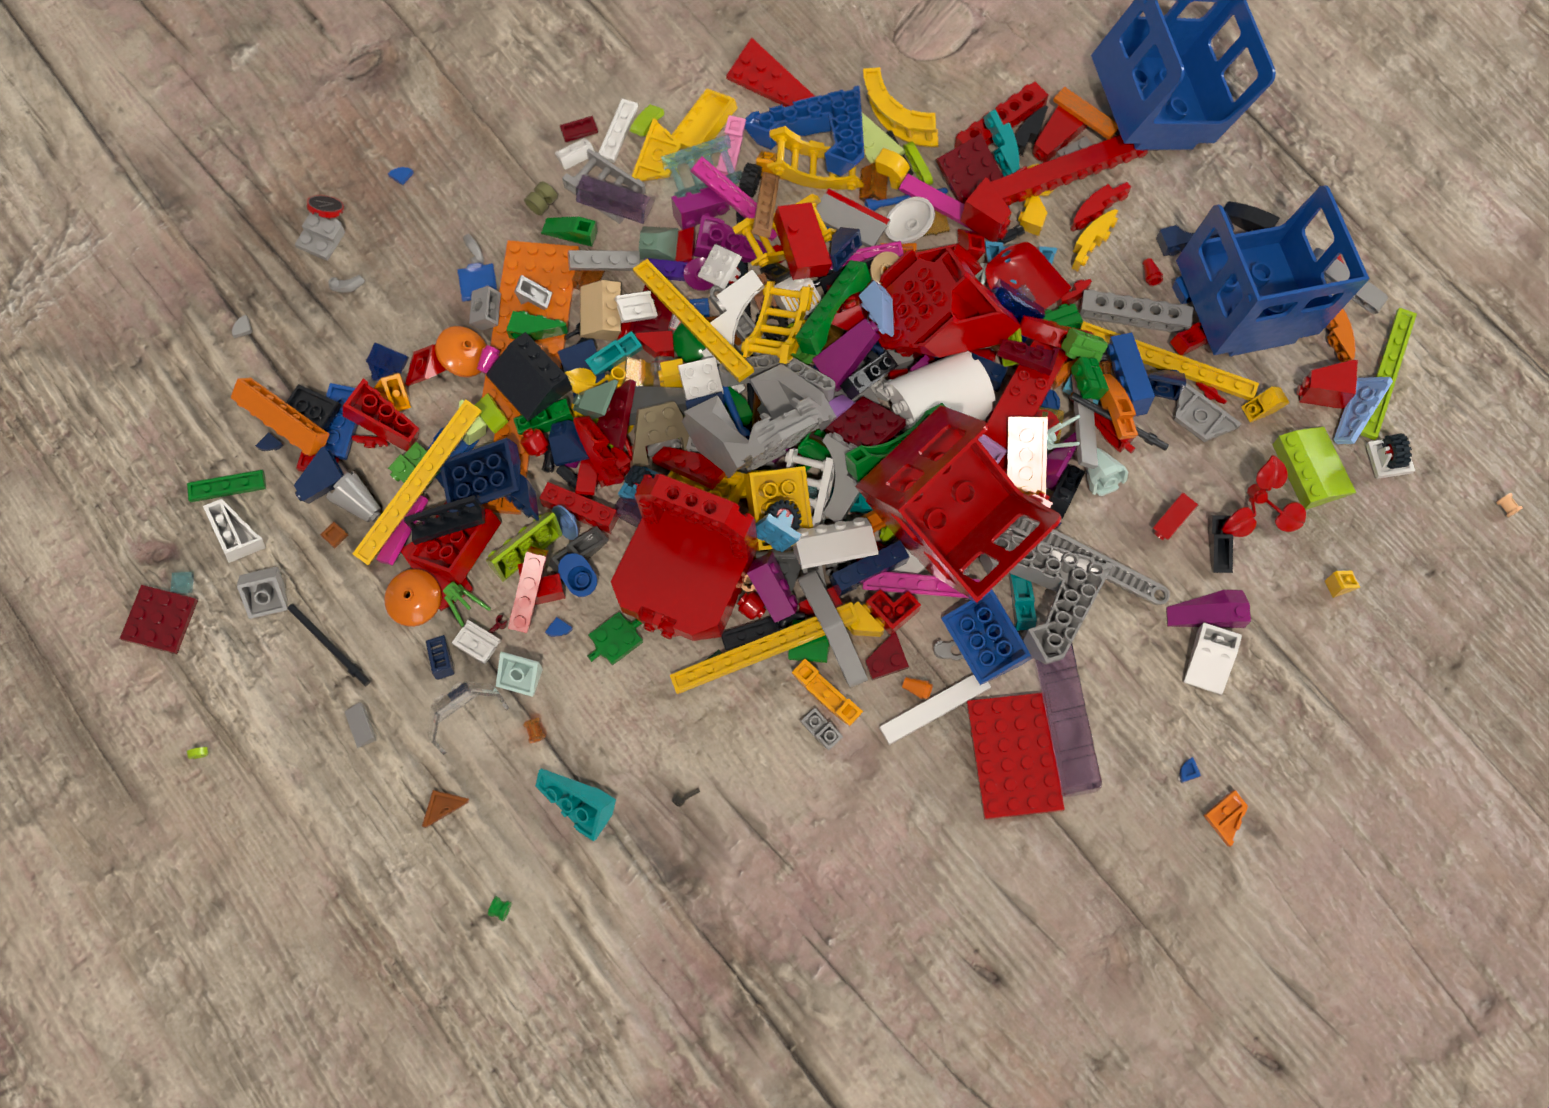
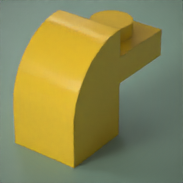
(893, 166)

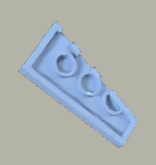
(1361, 407)

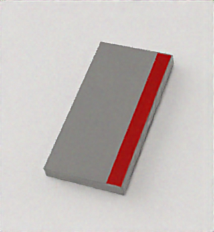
(842, 211)

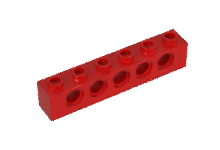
(1025, 103)

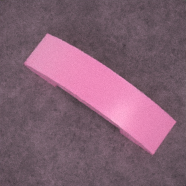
(735, 129)

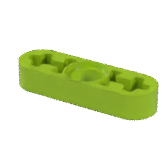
(917, 163)

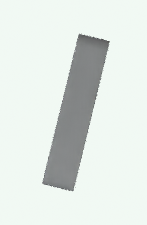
(1368, 296)

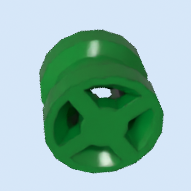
(499, 908)

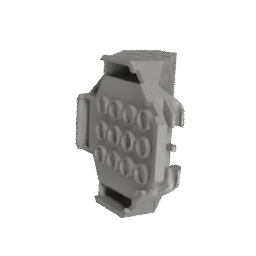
(787, 412)

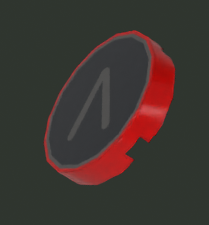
(325, 205)

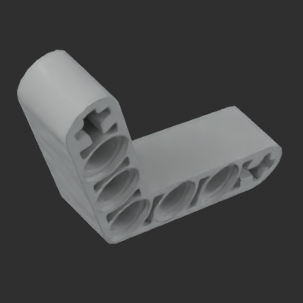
(766, 362)
(833, 629)

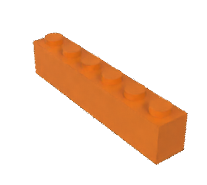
(279, 416)

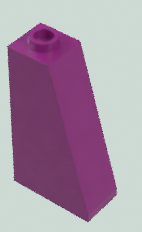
(847, 352)

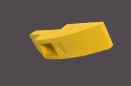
(1093, 236)

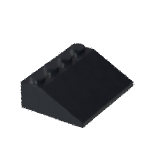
(528, 377)

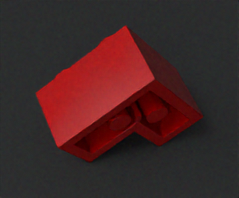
(549, 589)
(893, 614)

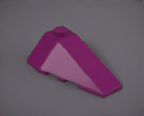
(715, 231)
(1058, 461)
(1218, 609)

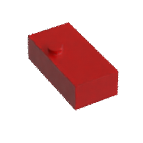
(802, 241)

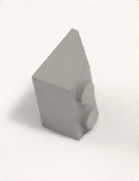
(262, 592)

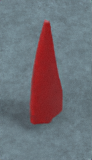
(1108, 431)

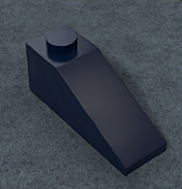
(844, 245)

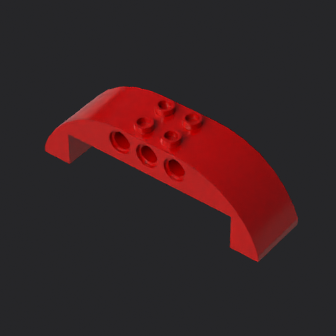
(1022, 398)

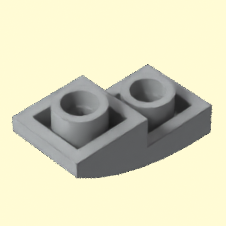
(821, 729)

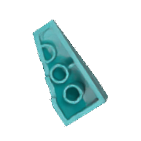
(583, 804)

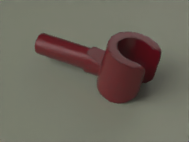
(498, 625)

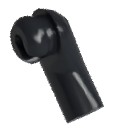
(784, 623)

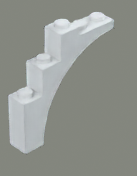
(734, 300)

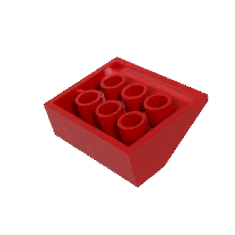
(455, 553)

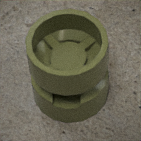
(540, 198)

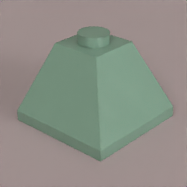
(658, 243)
(595, 400)

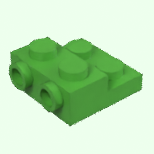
(404, 465)

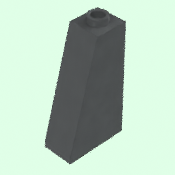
(648, 396)

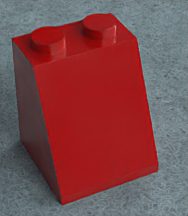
(986, 212)
(1330, 385)

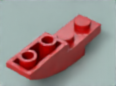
(1097, 203)
(1045, 331)

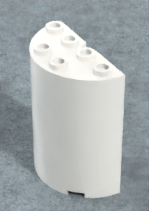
(953, 380)

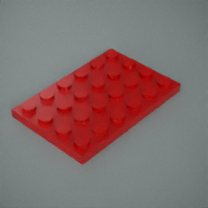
(1014, 756)

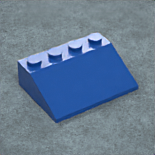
(987, 638)

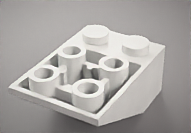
(1212, 658)

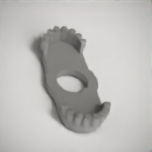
(942, 651)

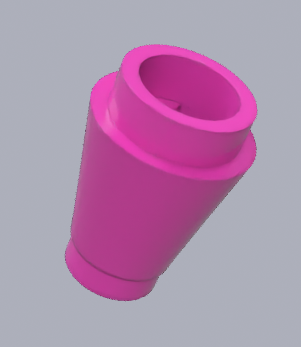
(488, 357)

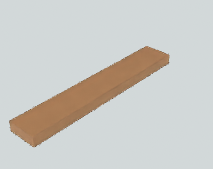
(765, 205)

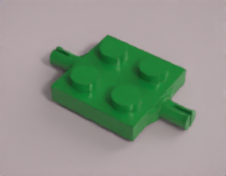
(615, 639)

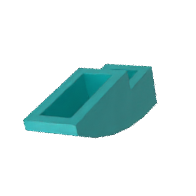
(614, 353)
(1023, 603)

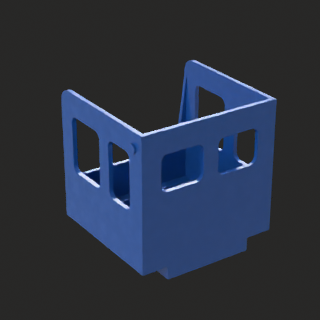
(1167, 79)
(1266, 283)

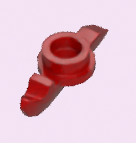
(1211, 393)
(369, 441)

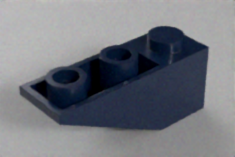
(525, 499)

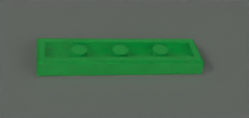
(226, 486)

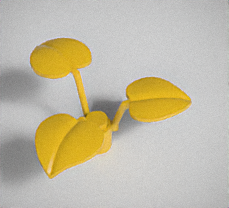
(584, 379)

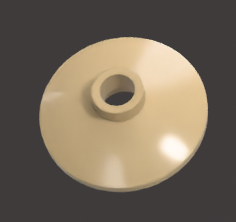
(882, 260)

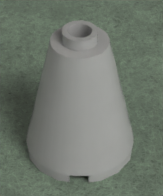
(355, 498)

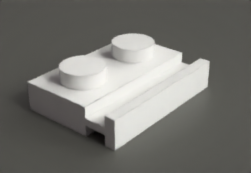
(636, 307)
(476, 642)

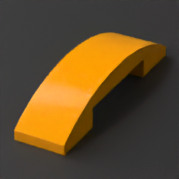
(826, 693)

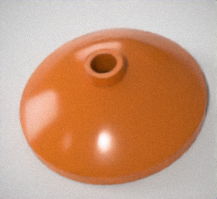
(455, 355)
(421, 604)

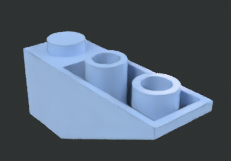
(880, 305)

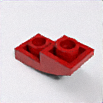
(1076, 292)

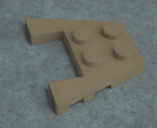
(657, 425)

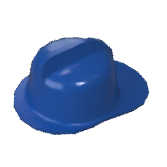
(577, 575)

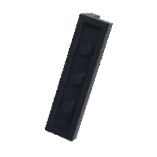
(447, 522)

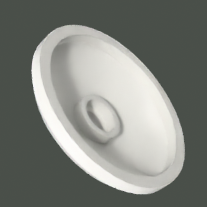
(910, 220)

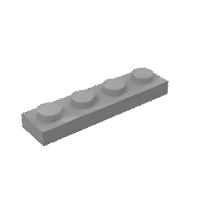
(603, 260)

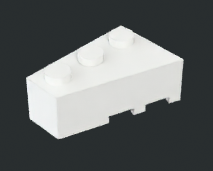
(232, 532)

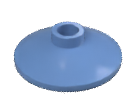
(566, 521)

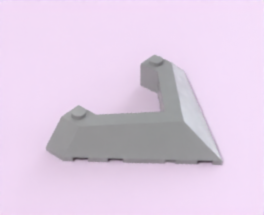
(1074, 579)

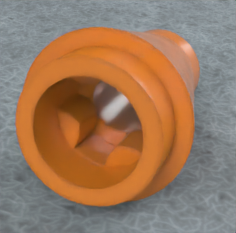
(918, 687)

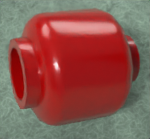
(534, 442)
(751, 605)

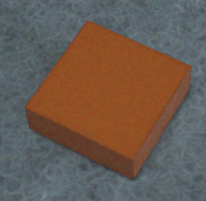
(334, 534)

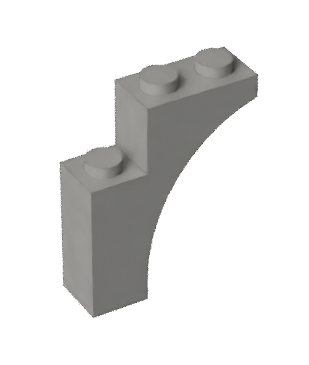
(844, 490)

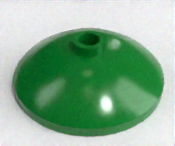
(687, 345)

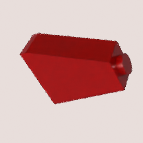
(1175, 517)

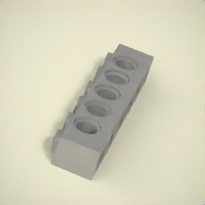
(1126, 315)

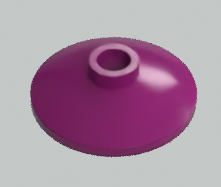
(691, 275)

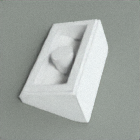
(574, 153)

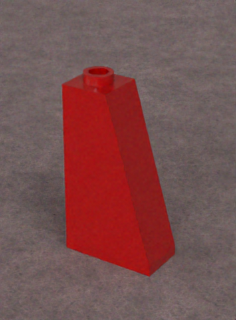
(1057, 134)

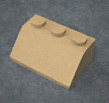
(599, 310)

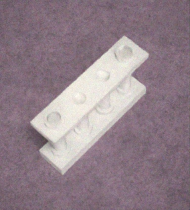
(823, 485)

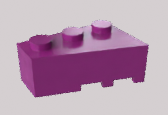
(691, 207)
(772, 587)

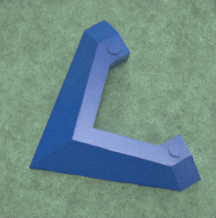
(831, 112)

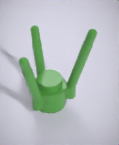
(455, 593)

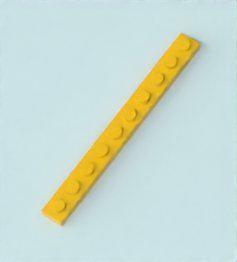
(693, 320)
(1193, 369)
(417, 482)
(756, 651)

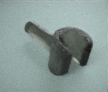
(679, 800)

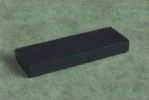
(748, 633)

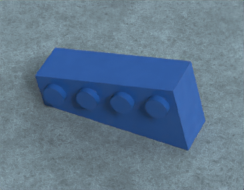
(1131, 371)

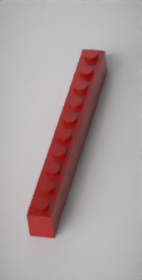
(1066, 169)

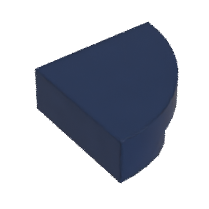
(269, 443)

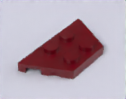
(660, 323)
(616, 419)

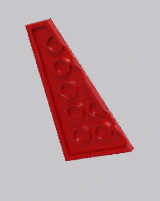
(766, 76)

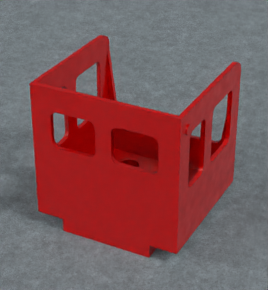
(953, 501)

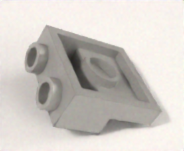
(320, 236)

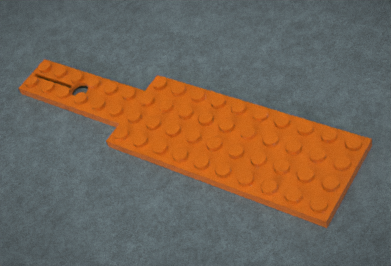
(550, 269)

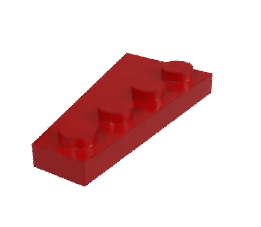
(689, 465)

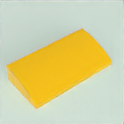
(705, 119)

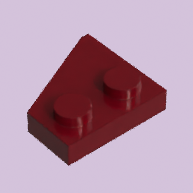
(887, 659)

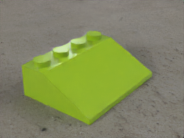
(1313, 466)
(513, 552)

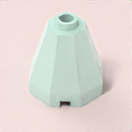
(1107, 475)

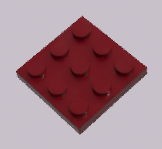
(968, 166)
(867, 424)
(159, 619)

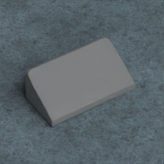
(360, 725)

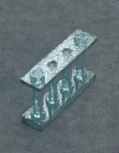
(688, 157)

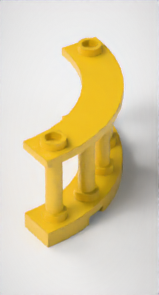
(904, 123)
(787, 139)
(745, 228)
(781, 349)

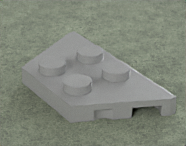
(1203, 416)

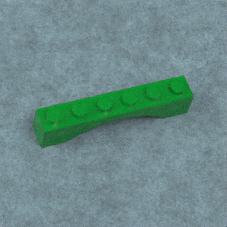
(815, 330)
(865, 458)

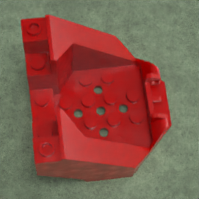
(959, 308)

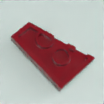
(1031, 357)

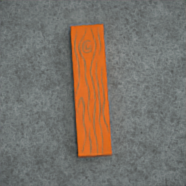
(1086, 113)

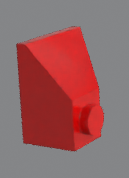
(423, 365)

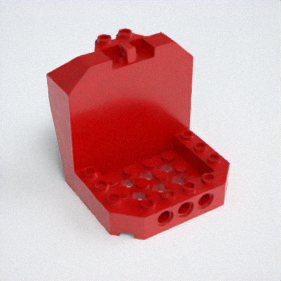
(684, 560)

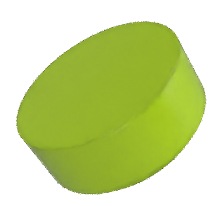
(196, 753)

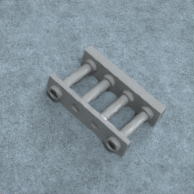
(595, 158)

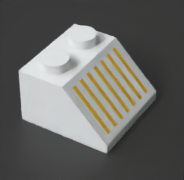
(792, 304)

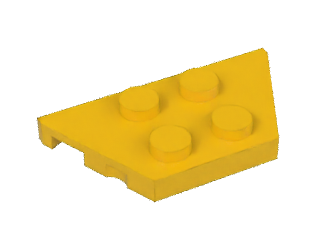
(657, 144)

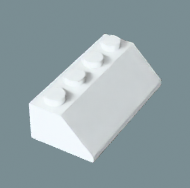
(835, 543)

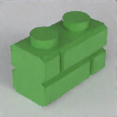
(1083, 345)

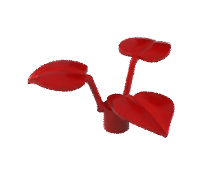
(1271, 475)

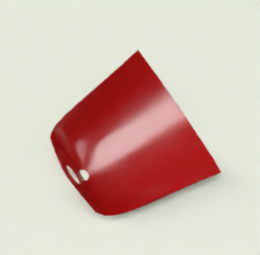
(1029, 268)

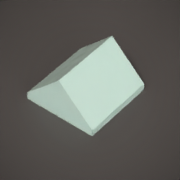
(518, 674)

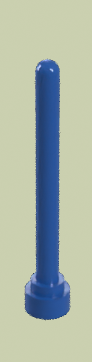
(874, 204)
(734, 413)

